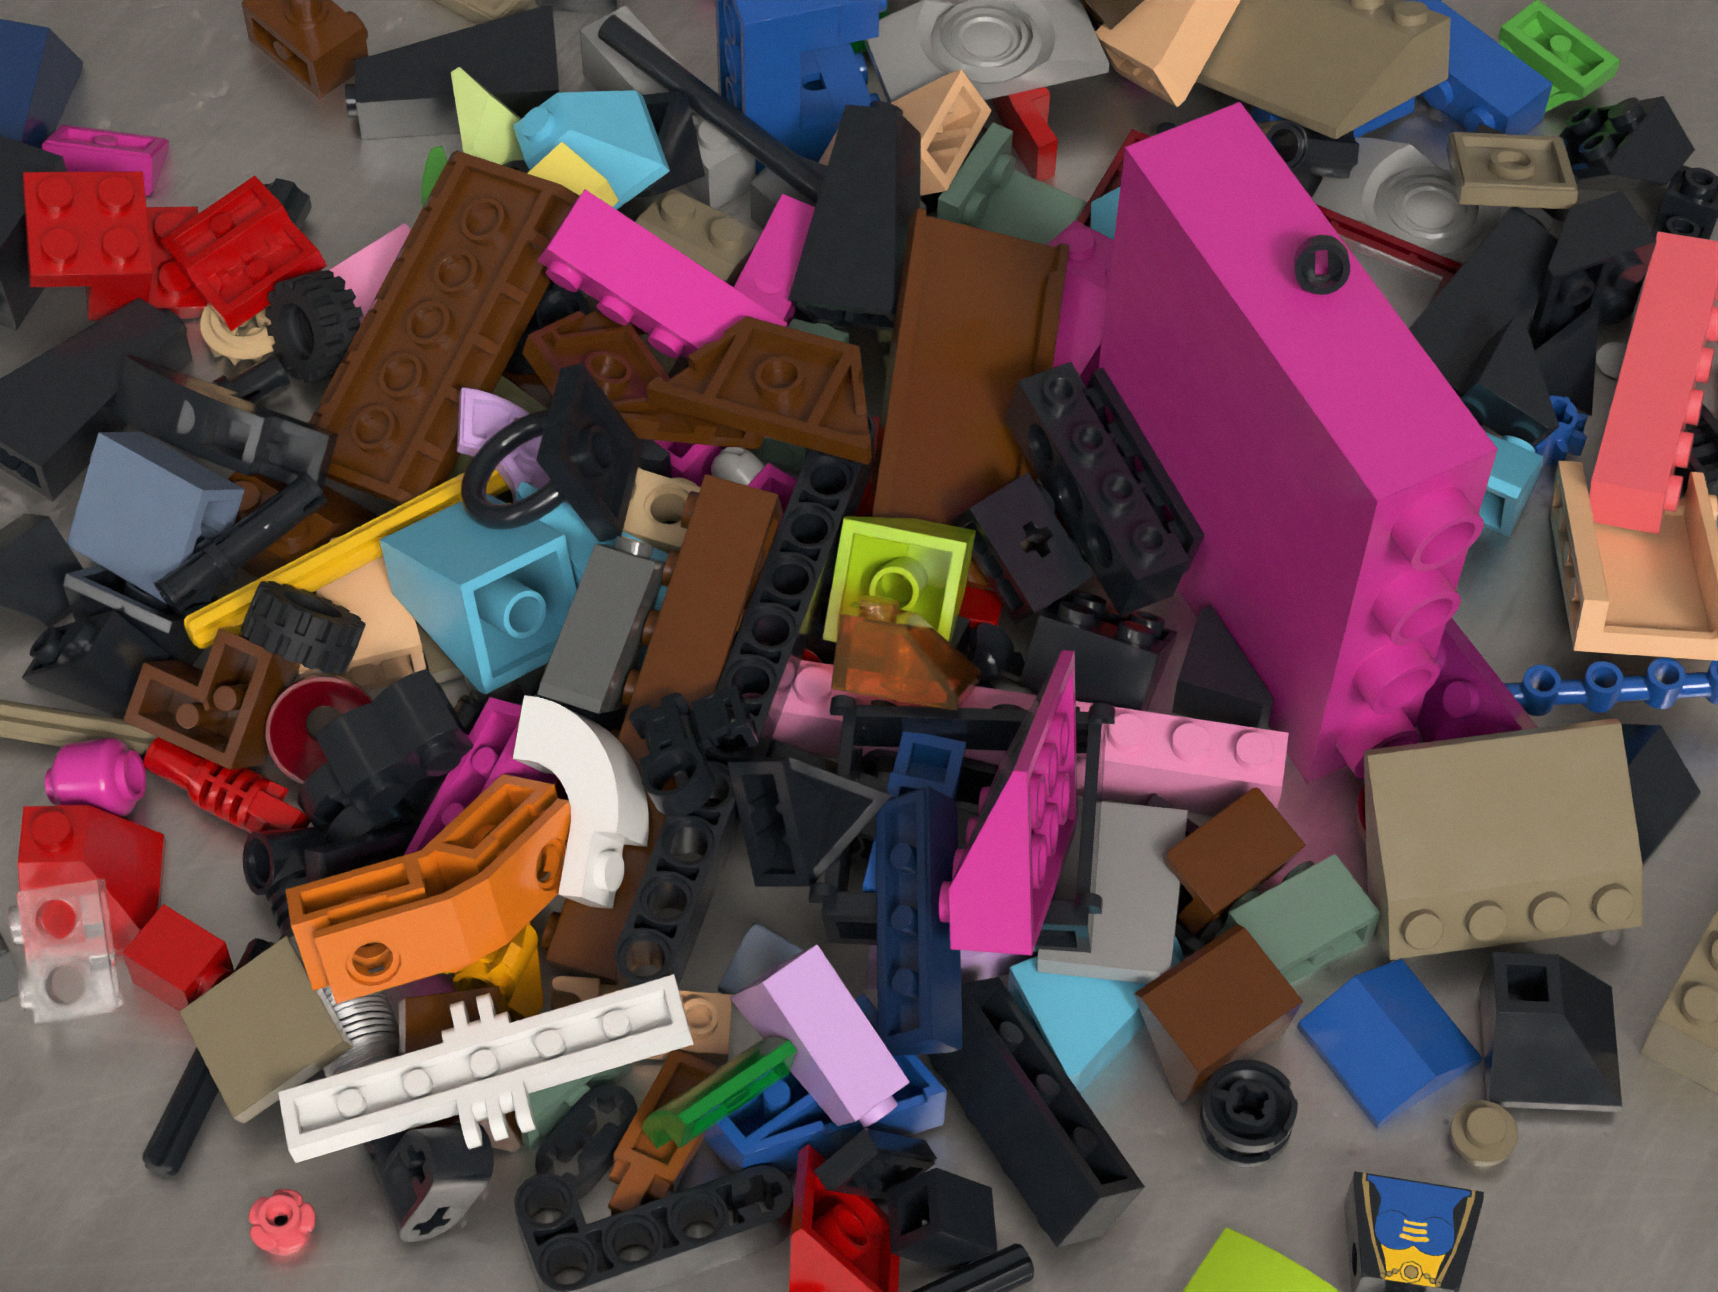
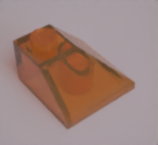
(899, 657)

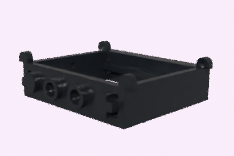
(852, 915)

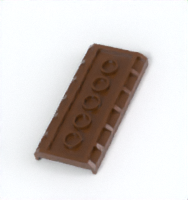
(440, 325)
(966, 328)

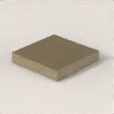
(1511, 170)
(264, 1030)

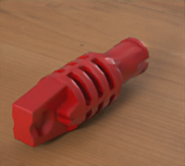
(232, 795)

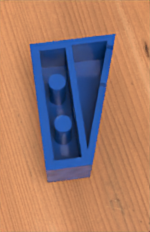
(788, 1118)

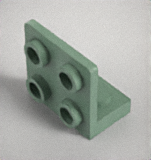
(1002, 200)

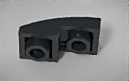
(1689, 204)

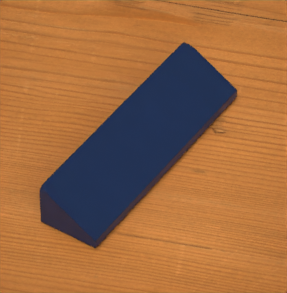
(914, 954)

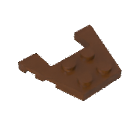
(623, 371)

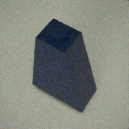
(34, 81)

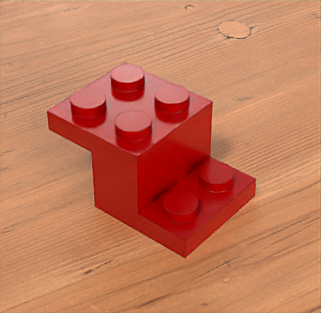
(103, 237)

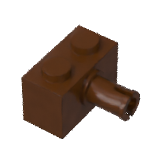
(308, 39)

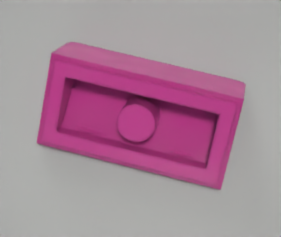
(107, 150)

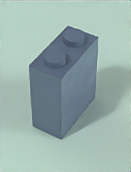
(148, 509)

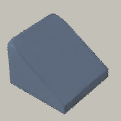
(756, 955)

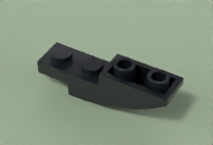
(219, 425)

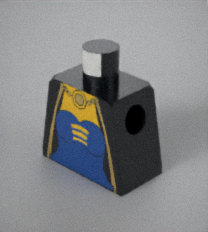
(1408, 1234)

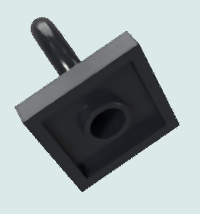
(582, 450)

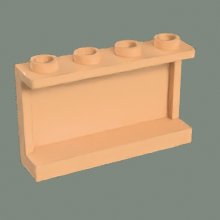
(1633, 586)

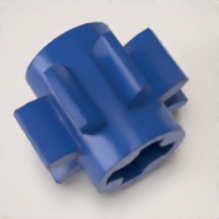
(1567, 437)

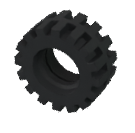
(312, 323)
(302, 627)

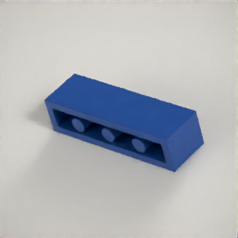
(1486, 81)

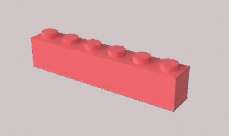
(1657, 387)

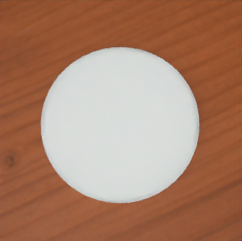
(1610, 358)

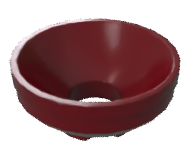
(287, 734)

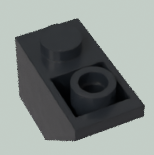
(92, 660)

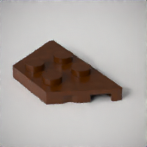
(777, 387)

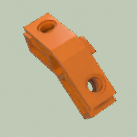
(440, 903)

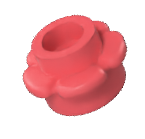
(284, 1238)

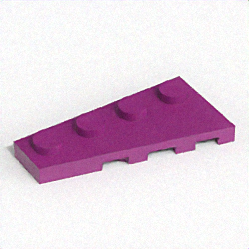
(1467, 695)

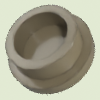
(1483, 1133)

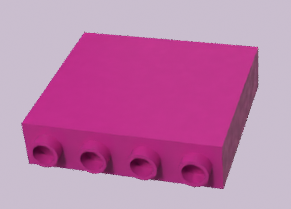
(1298, 434)

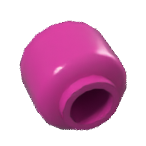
(97, 775)

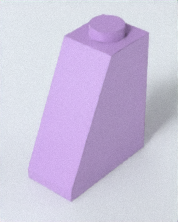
(836, 1046)

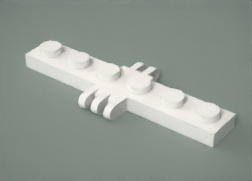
(484, 1069)

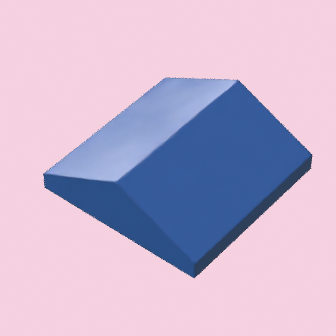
(1388, 1041)

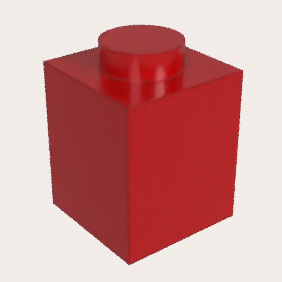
(176, 959)

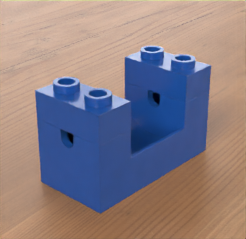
(795, 65)

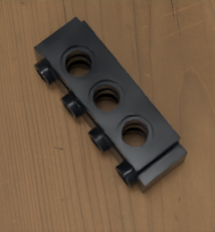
(1097, 488)

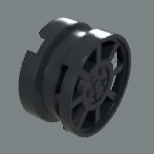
(1248, 1111)

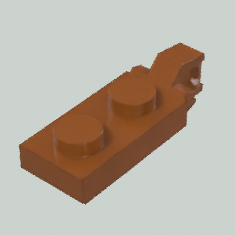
(640, 1167)

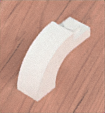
(602, 791)

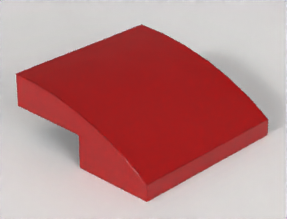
(241, 251)

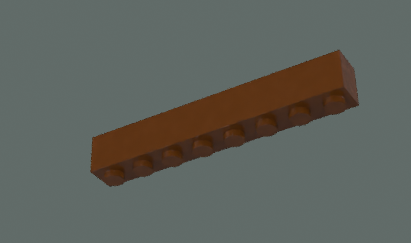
(687, 651)

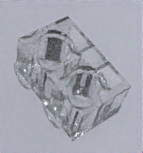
(86, 948)

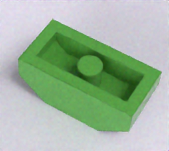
(1558, 53)

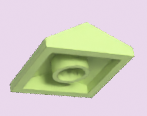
(484, 121)

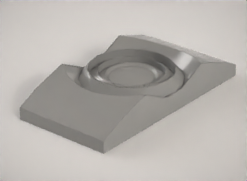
(995, 42)
(1413, 200)

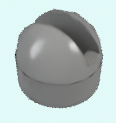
(736, 465)

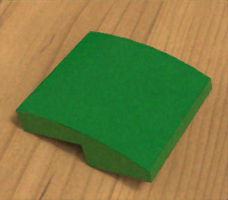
(721, 1092)

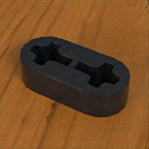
(576, 1133)

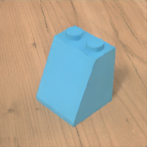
(483, 591)

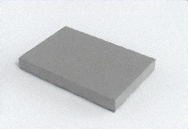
(1138, 894)

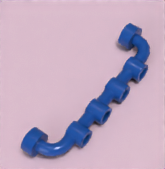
(1606, 685)

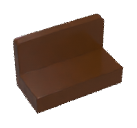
(1231, 857)

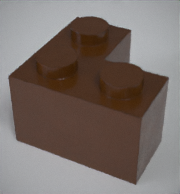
(214, 709)

